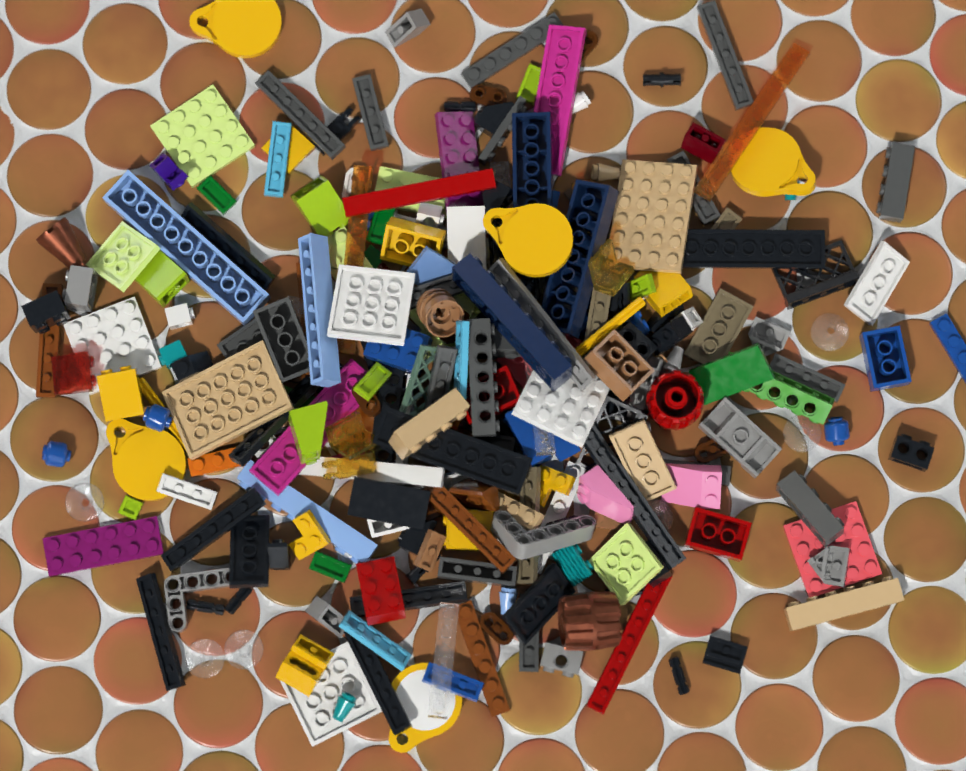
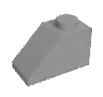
(407, 27)
(326, 615)

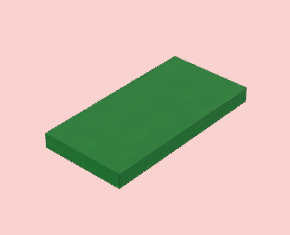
(733, 373)

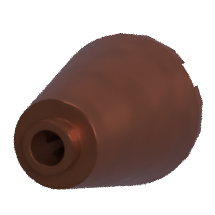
(63, 244)

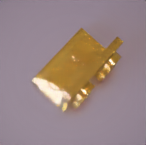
(606, 272)
(350, 436)

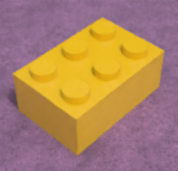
(407, 239)

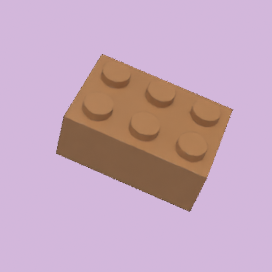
(618, 365)

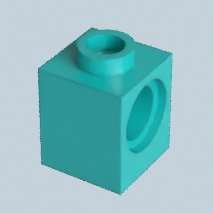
(171, 353)

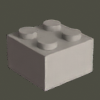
(80, 288)

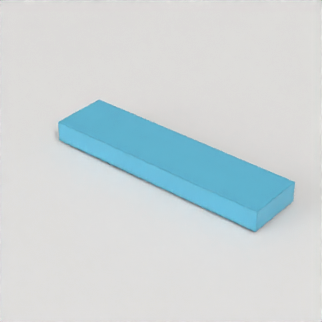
(277, 159)
(461, 361)
(375, 640)

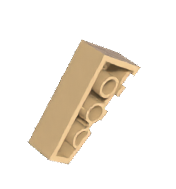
(429, 423)

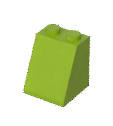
(321, 206)
(162, 279)
(308, 430)

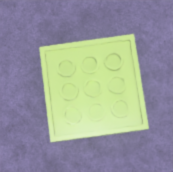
(202, 136)

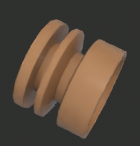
(441, 321)

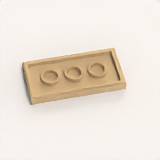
(643, 460)

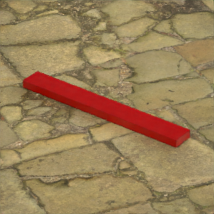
(419, 192)
(625, 650)

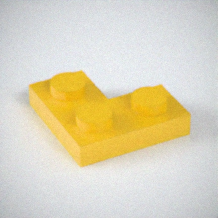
(556, 481)
(312, 536)

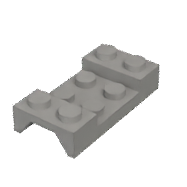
(740, 437)

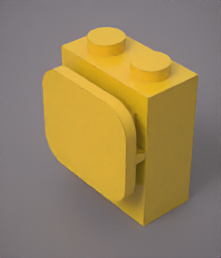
(670, 291)
(120, 393)
(456, 540)

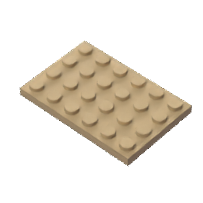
(653, 214)
(227, 400)

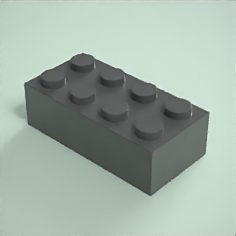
(284, 338)

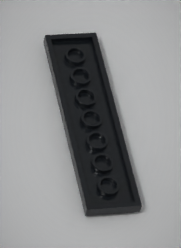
(755, 249)
(461, 454)

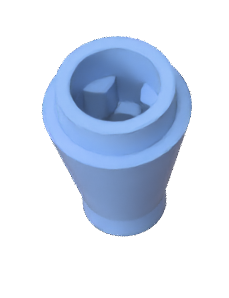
(507, 598)

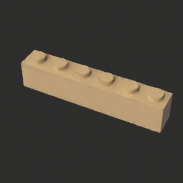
(843, 604)

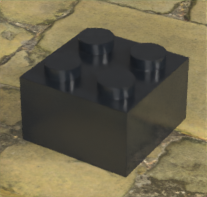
(46, 312)

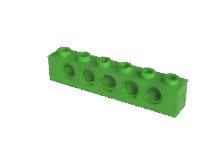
(805, 394)

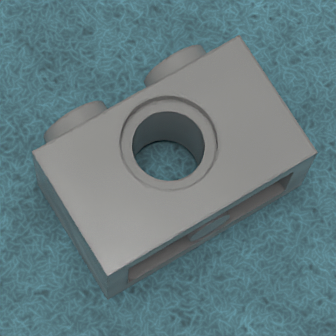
(549, 656)

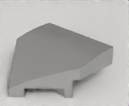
(768, 335)
(831, 565)

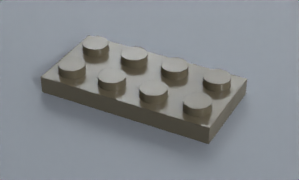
(718, 328)

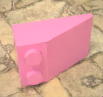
(695, 485)
(603, 496)

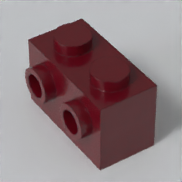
(702, 143)

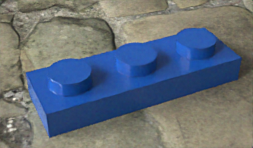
(460, 684)

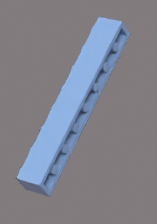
(318, 301)
(294, 503)

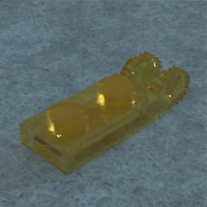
(347, 468)

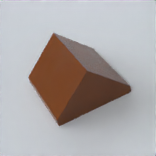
(476, 495)

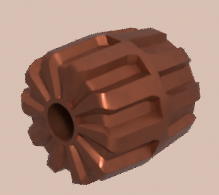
(589, 621)

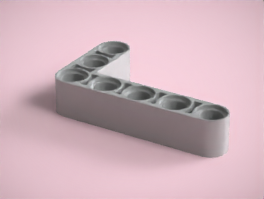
(542, 540)
(183, 588)

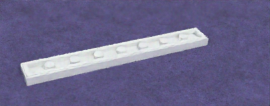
(388, 473)

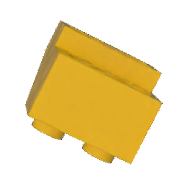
(304, 665)

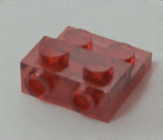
(73, 373)

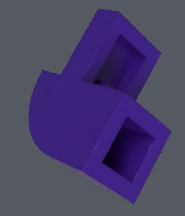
(168, 171)

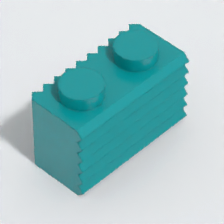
(572, 564)

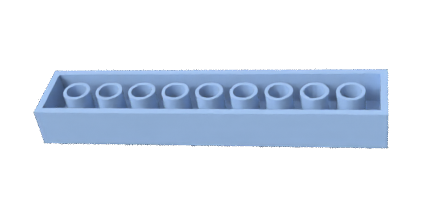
(186, 247)

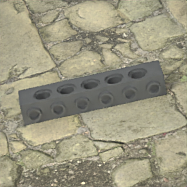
(479, 427)

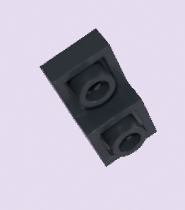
(657, 322)

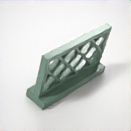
(413, 381)

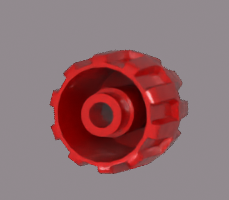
(670, 413)

